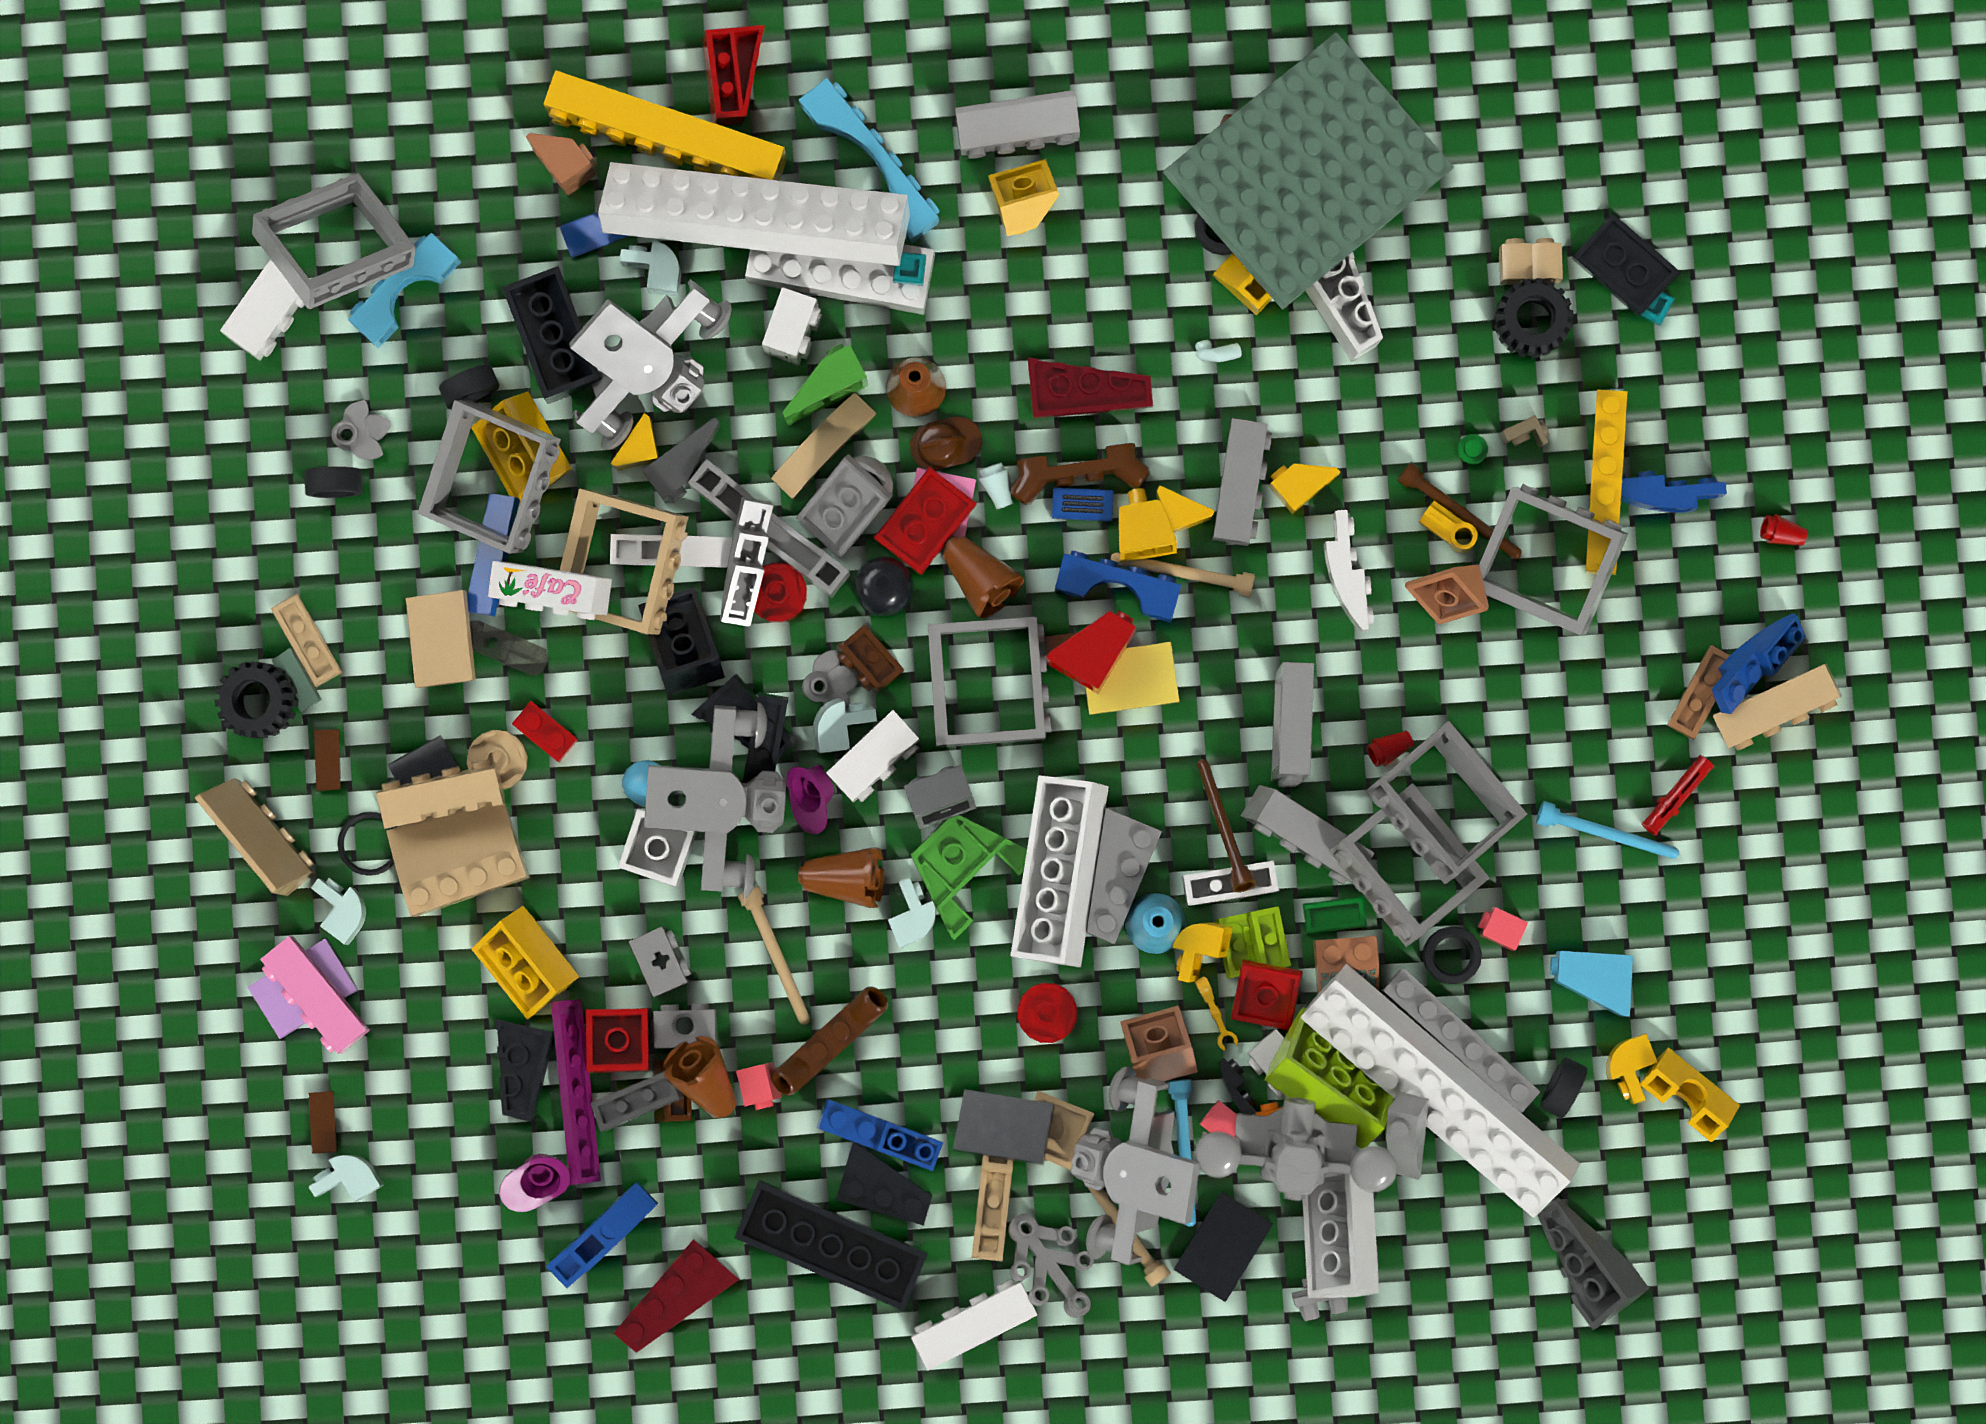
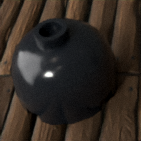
(883, 586)

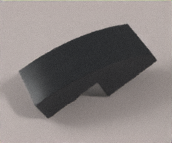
(1231, 1078)

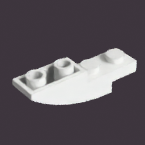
(695, 550)
(1348, 584)

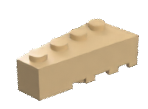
(1778, 705)
(440, 794)

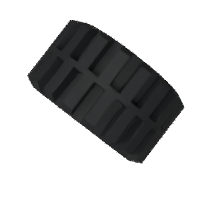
(1544, 295)
(233, 694)

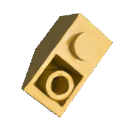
(1242, 284)

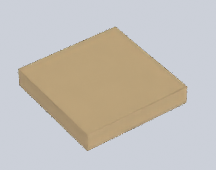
(1067, 1127)

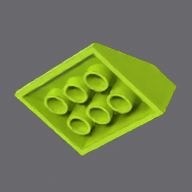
(1317, 1071)

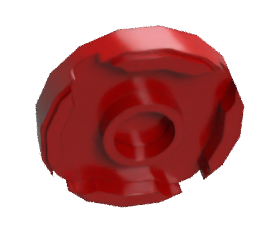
(780, 593)
(1047, 1012)

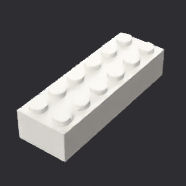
(841, 278)
(1059, 871)

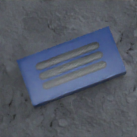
(1082, 504)

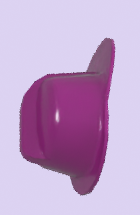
(809, 794)
(534, 1183)

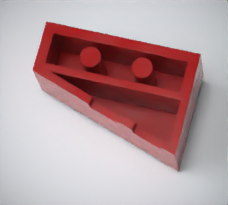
(730, 70)

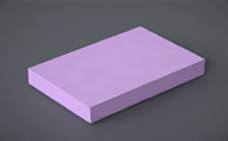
(278, 1011)

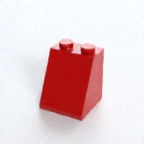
(1094, 650)

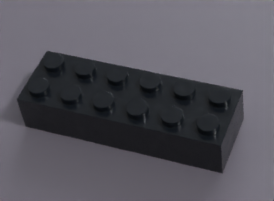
(831, 1245)

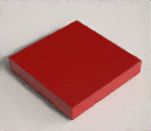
(1266, 994)

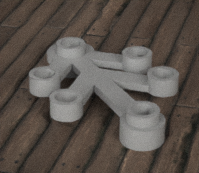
(1047, 1262)

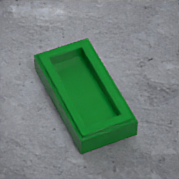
(1334, 915)

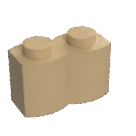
(1531, 261)

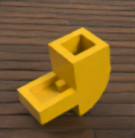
(1200, 940)
(1625, 1060)

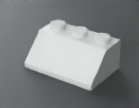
(263, 313)
(874, 757)

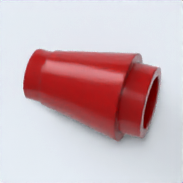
(1782, 531)
(1388, 748)

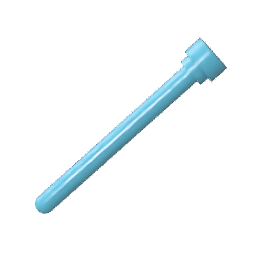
(1550, 815)
(1180, 1093)

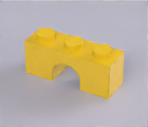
(1709, 1105)

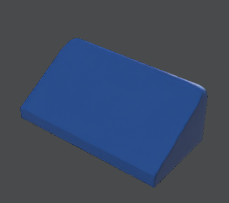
(586, 235)

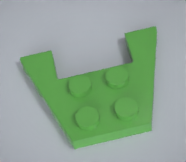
(953, 857)

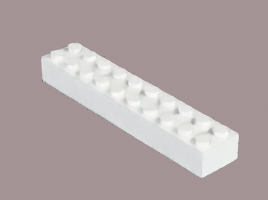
(754, 213)
(1460, 1104)

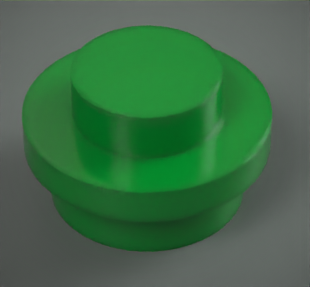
(1472, 449)

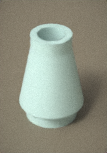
(996, 484)

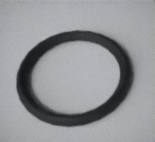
(341, 850)

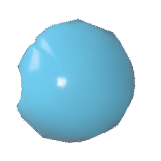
(635, 781)

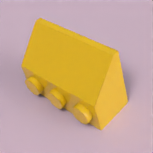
(513, 453)
(525, 962)

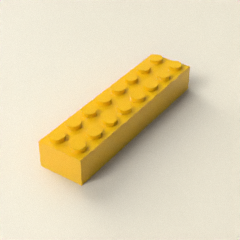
(660, 130)

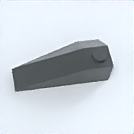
(1596, 1271)

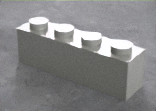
(1240, 482)

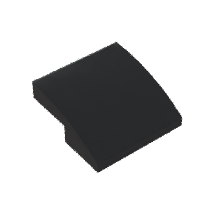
(427, 758)

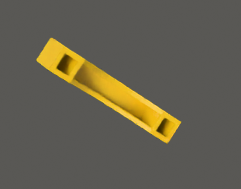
(1606, 470)

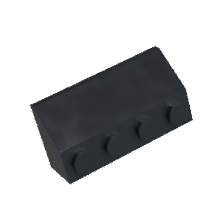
(546, 328)

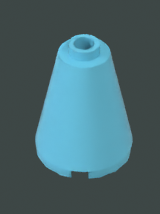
(1144, 933)

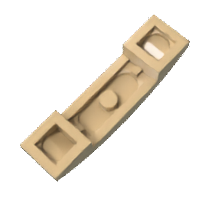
(822, 445)
(992, 1208)

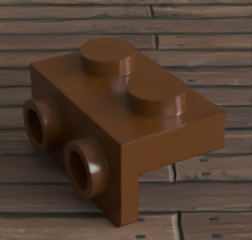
(869, 660)

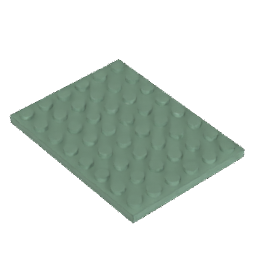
(1308, 170)

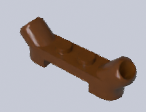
(1119, 460)
(829, 1041)

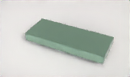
(293, 667)

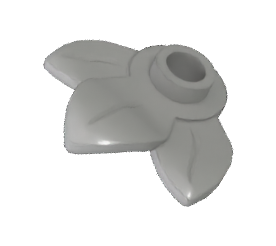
(365, 431)
(835, 679)

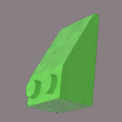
(830, 382)

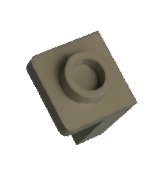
(1519, 433)

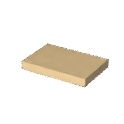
(440, 639)

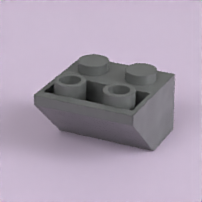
(940, 796)

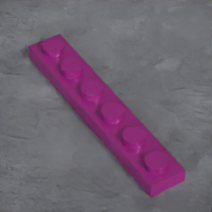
(575, 1091)

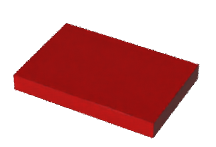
(925, 521)

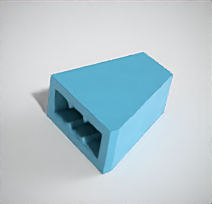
(1597, 977)

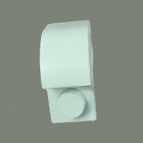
(663, 267)
(832, 720)
(347, 915)
(917, 922)
(351, 1170)

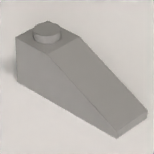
(1407, 1133)

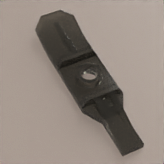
(509, 649)

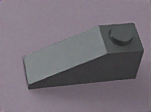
(677, 466)

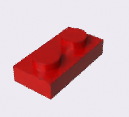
(544, 731)

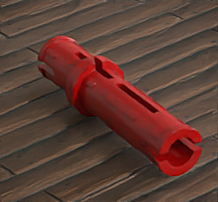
(1669, 804)

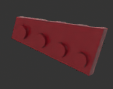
(1078, 390)

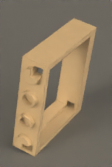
(667, 562)

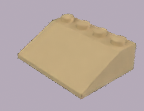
(257, 836)
(456, 857)

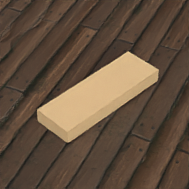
(306, 640)

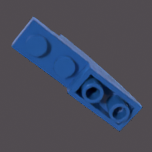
(1650, 493)
(1756, 657)
(879, 1134)
(602, 1235)

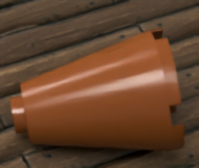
(918, 397)
(981, 576)
(846, 876)
(702, 1076)

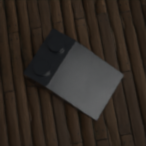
(685, 645)

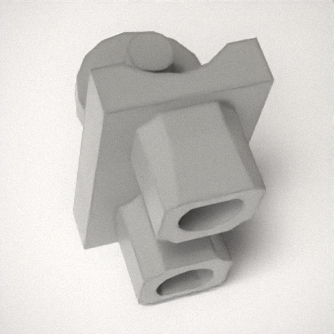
(1309, 1308)

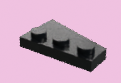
(739, 695)
(523, 1066)
(880, 1188)

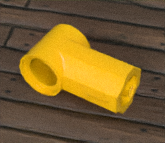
(1446, 525)

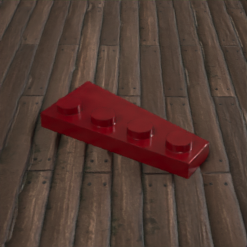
(678, 1293)

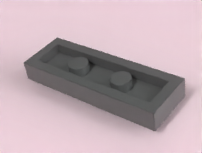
(634, 1101)

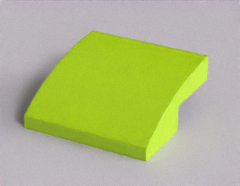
(1255, 938)

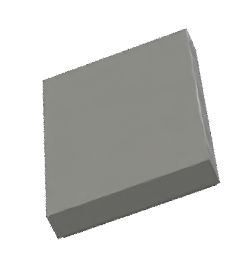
(844, 506)

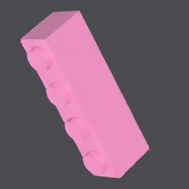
(314, 994)

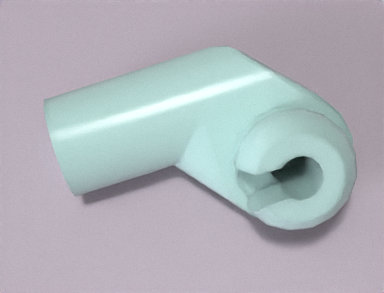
(1217, 354)

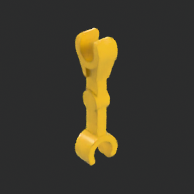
(1206, 992)

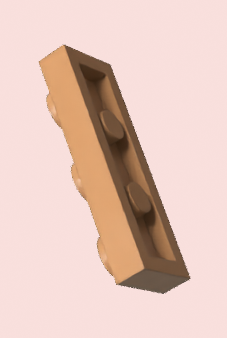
(1698, 696)

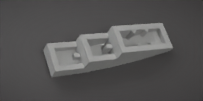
(745, 561)

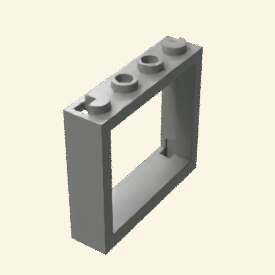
(351, 276)
(447, 463)
(1580, 517)
(1040, 690)
(1292, 723)
(1476, 776)
(1379, 893)

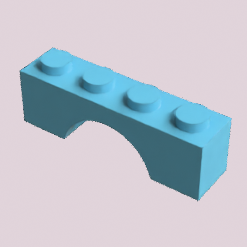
(376, 315)

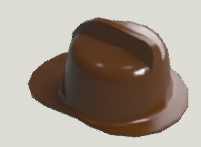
(946, 443)

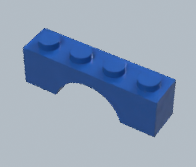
(1081, 575)

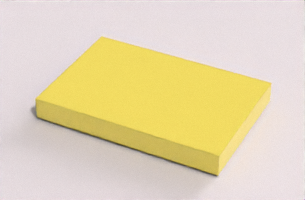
(1139, 680)

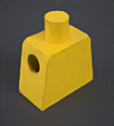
(1144, 529)

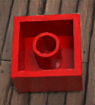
(617, 1040)

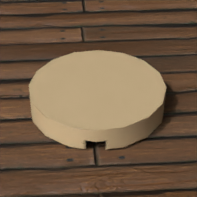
(502, 749)

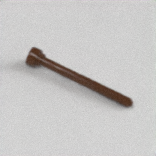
(1414, 478)
(1241, 877)

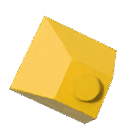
(1023, 195)

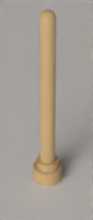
(1240, 583)
(753, 903)
(1153, 1269)

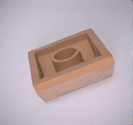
(1451, 593)

